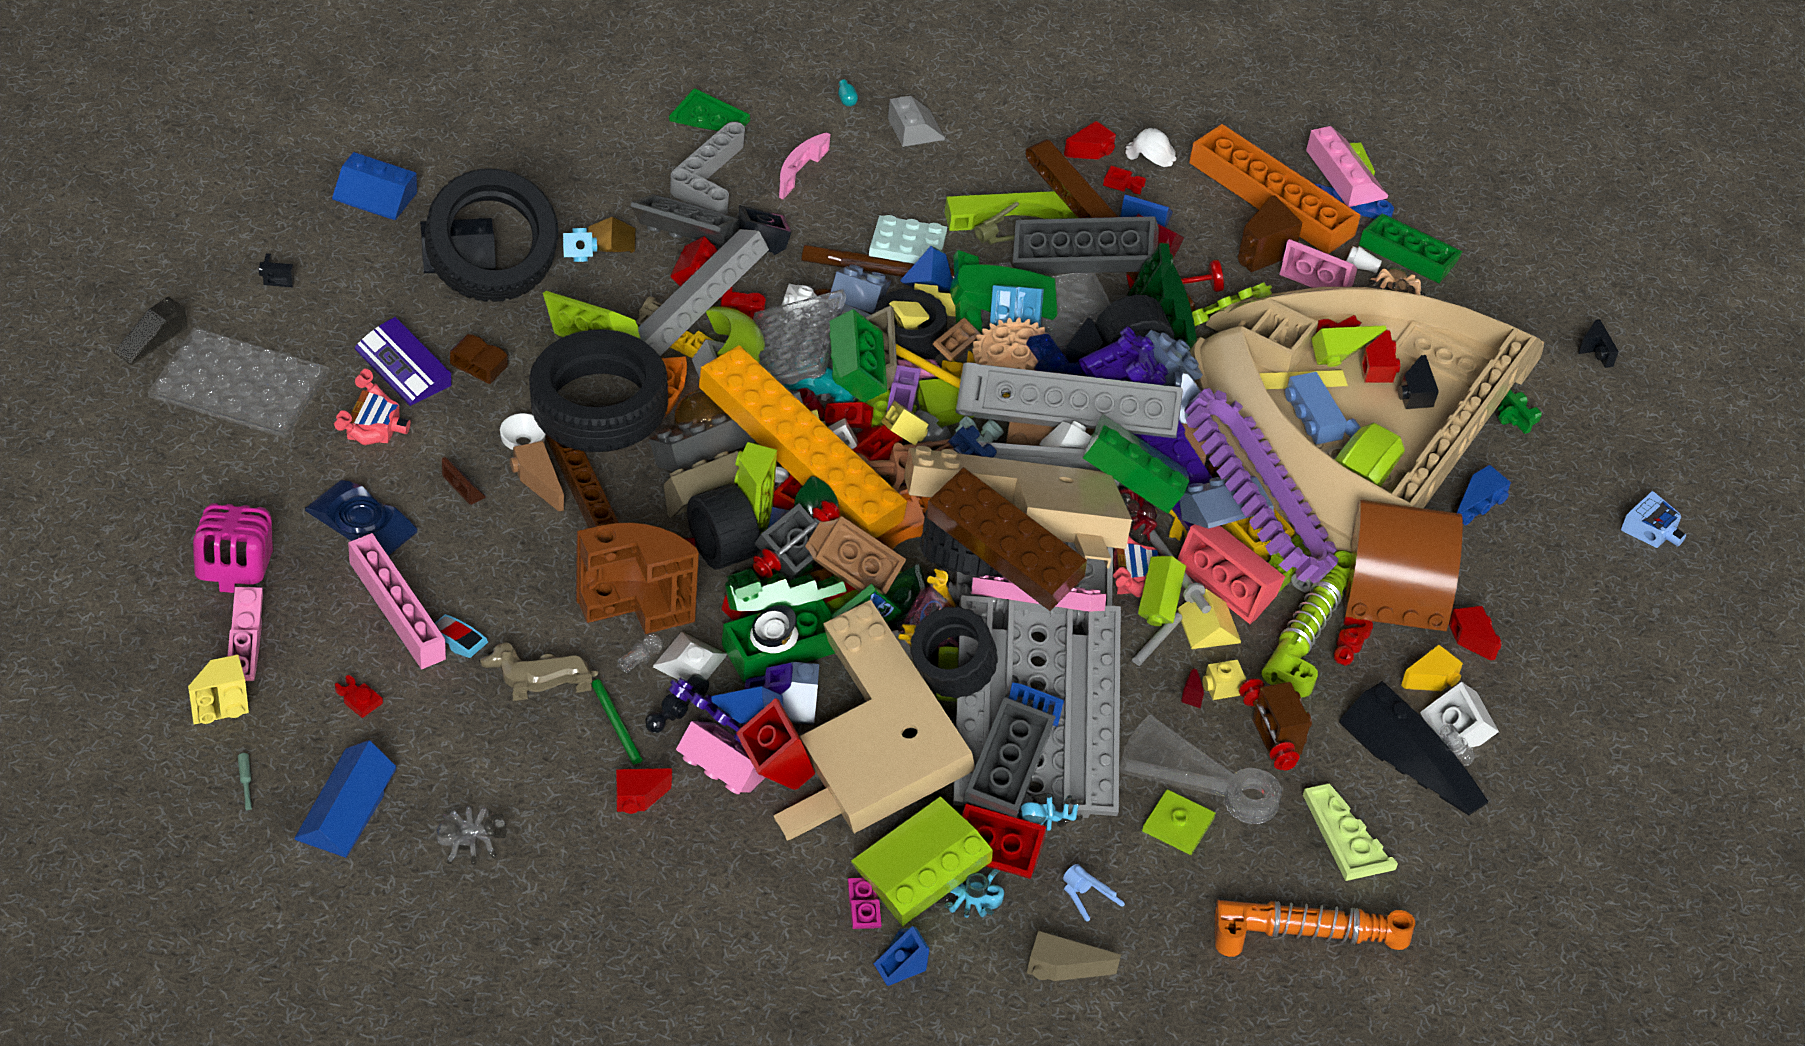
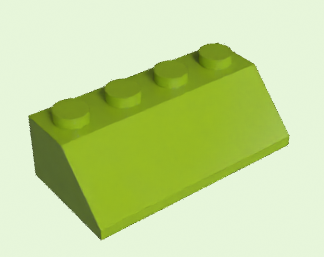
(574, 316)
(757, 480)

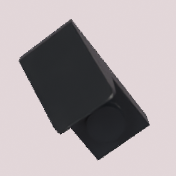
(1600, 342)

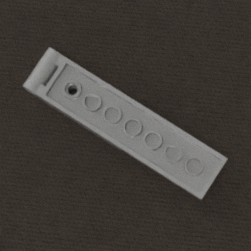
(1060, 398)

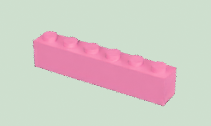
(397, 601)

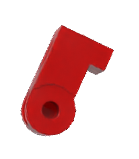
(743, 302)
(856, 413)

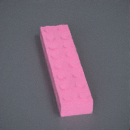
(1001, 587)

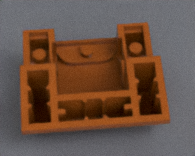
(1404, 565)
(636, 571)

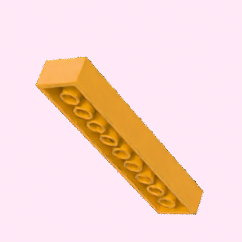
(801, 440)

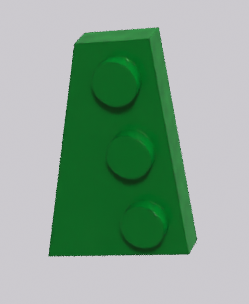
(707, 112)

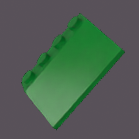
(1136, 464)

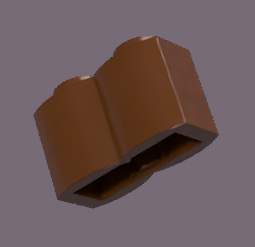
(478, 358)

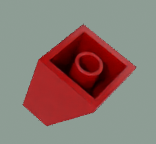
(776, 747)

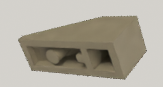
(1066, 959)

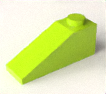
(1338, 344)

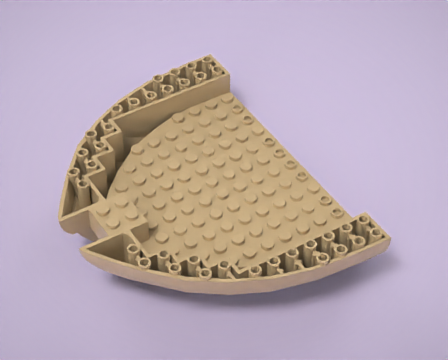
(1468, 353)

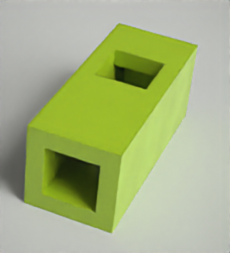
(1161, 590)

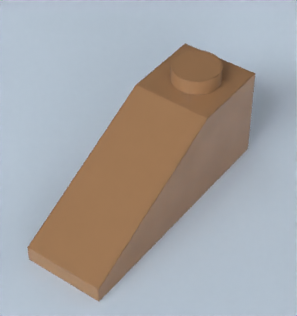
(957, 340)
(537, 472)

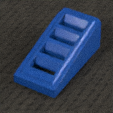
(1026, 693)

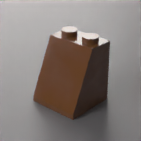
(1267, 235)

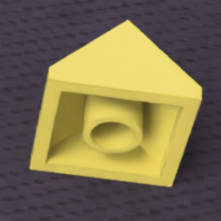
(1211, 628)

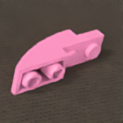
(246, 628)

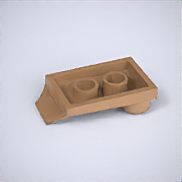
(854, 555)

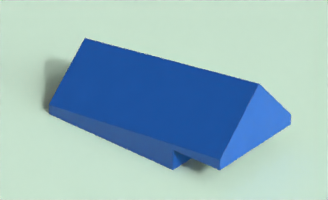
(347, 799)

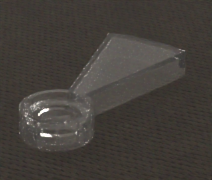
(1167, 758)

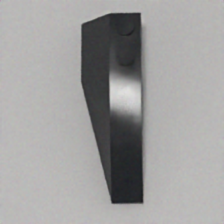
(1407, 742)

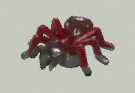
(1140, 513)

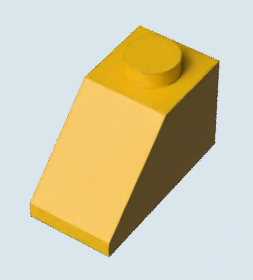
(1433, 671)

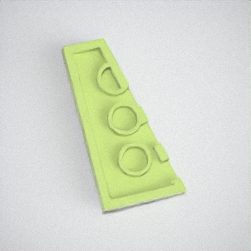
(1346, 837)

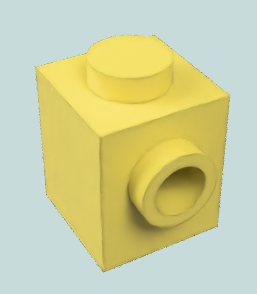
(1223, 679)

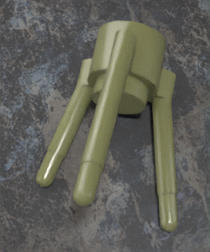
(988, 229)

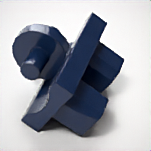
(965, 443)

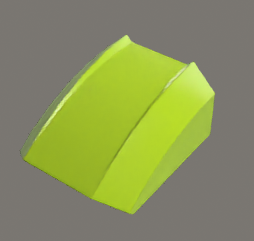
(1372, 453)

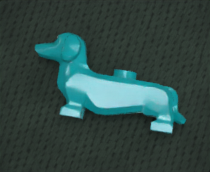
(824, 385)

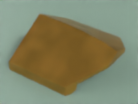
(613, 235)

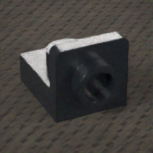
(276, 273)

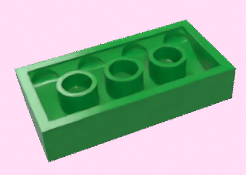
(1409, 248)

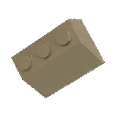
(885, 322)
(701, 478)

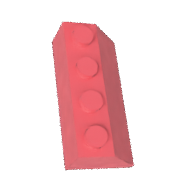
(1230, 570)

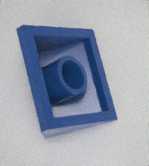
(1133, 206)

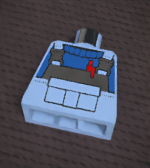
(1654, 522)

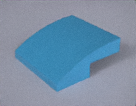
(1016, 303)

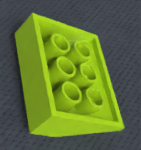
(923, 860)

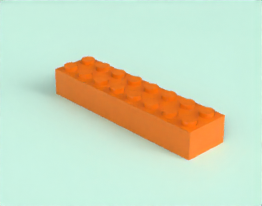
(1259, 176)

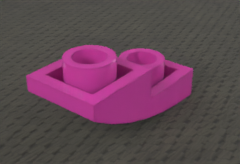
(863, 904)

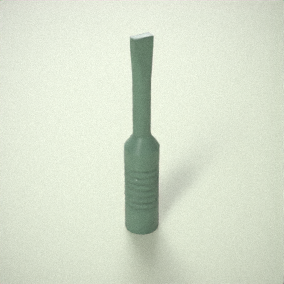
(245, 777)

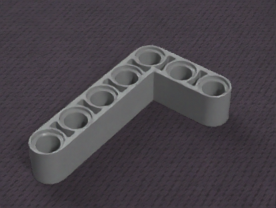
(690, 177)

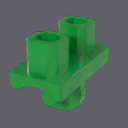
(1514, 411)

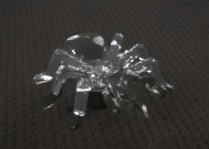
(464, 833)

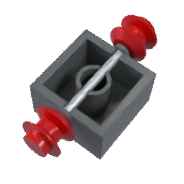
(786, 539)

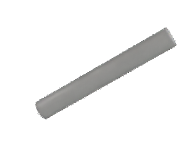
(1155, 641)

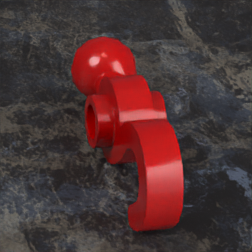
(1351, 640)

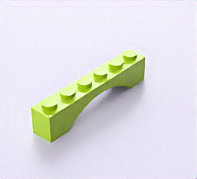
(973, 210)

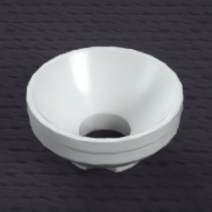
(520, 426)

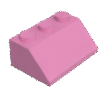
(1315, 267)
(719, 755)

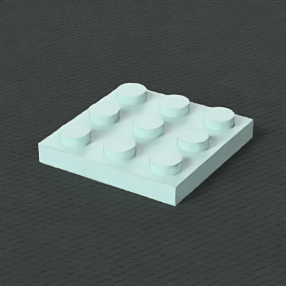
(905, 239)

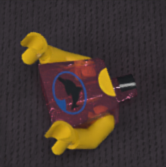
(926, 602)

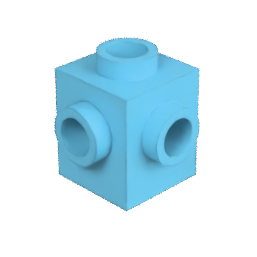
(570, 248)

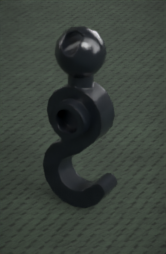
(675, 707)

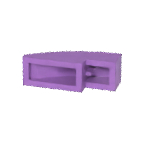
(904, 387)

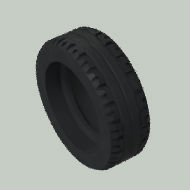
(491, 186)
(598, 427)

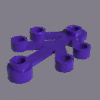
(1145, 359)
(682, 690)

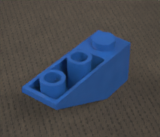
(1484, 490)

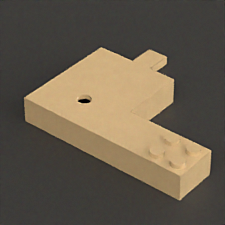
(1066, 501)
(862, 753)

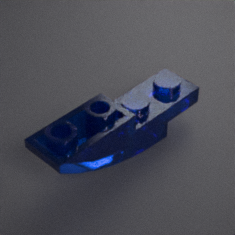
(1050, 356)

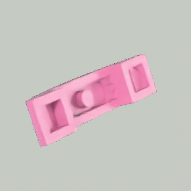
(811, 149)

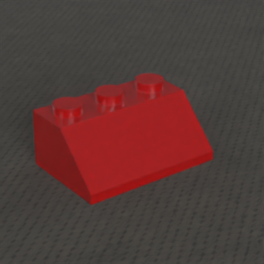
(1013, 840)

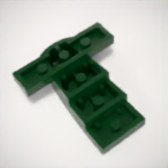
(1162, 282)

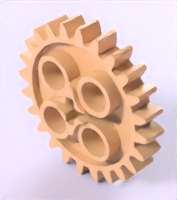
(1006, 345)

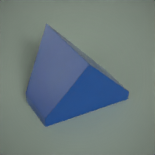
(930, 270)
(904, 956)

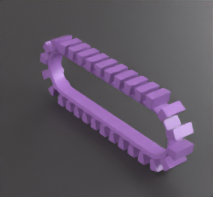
(1307, 567)

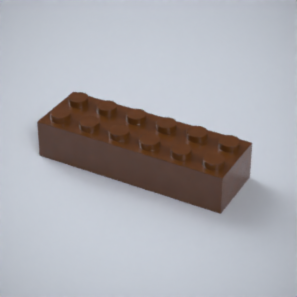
(1006, 539)

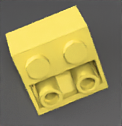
(218, 691)

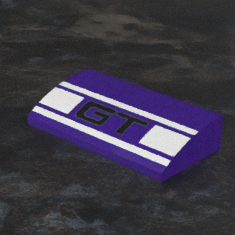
(404, 362)

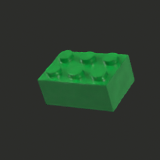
(858, 356)

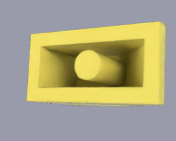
(905, 423)

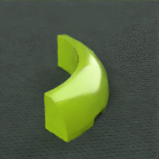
(740, 329)

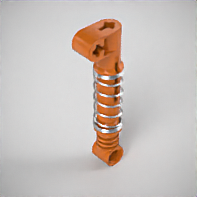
(1277, 919)

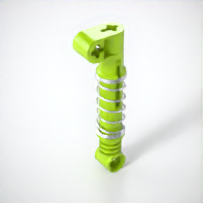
(1295, 640)

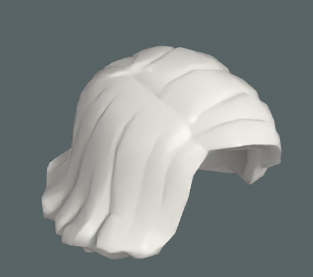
(1152, 145)

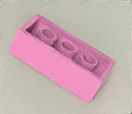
(1343, 167)

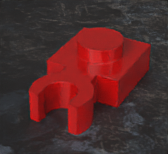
(1122, 179)
(359, 699)

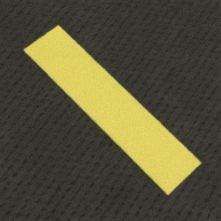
(1280, 380)

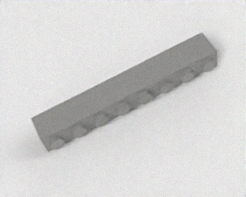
(702, 290)

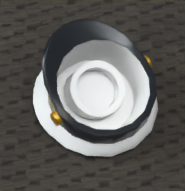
(774, 629)

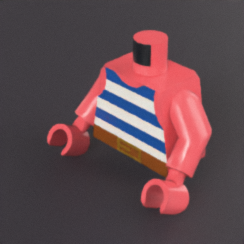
(373, 415)
(1132, 567)

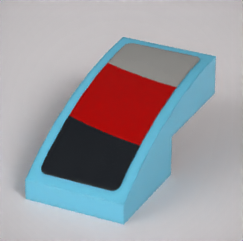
(460, 636)

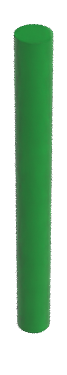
(616, 722)

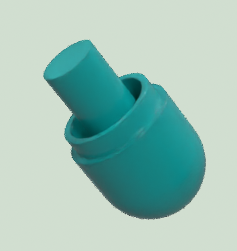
(847, 93)

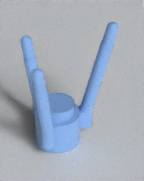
(1080, 881)

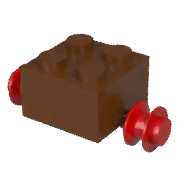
(1279, 720)

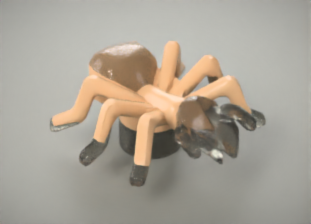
(1397, 281)

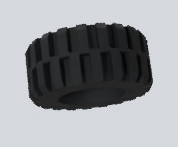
(949, 553)

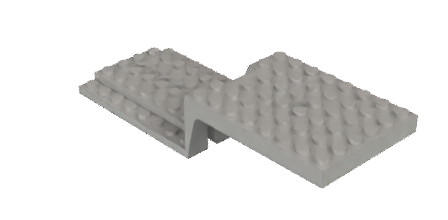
(1078, 668)

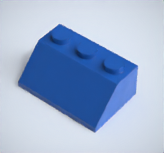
(375, 186)

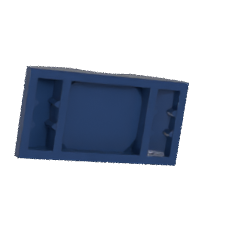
(355, 513)

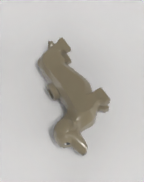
(538, 674)

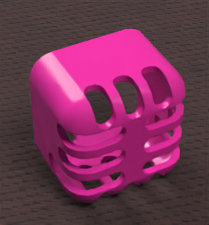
(233, 527)

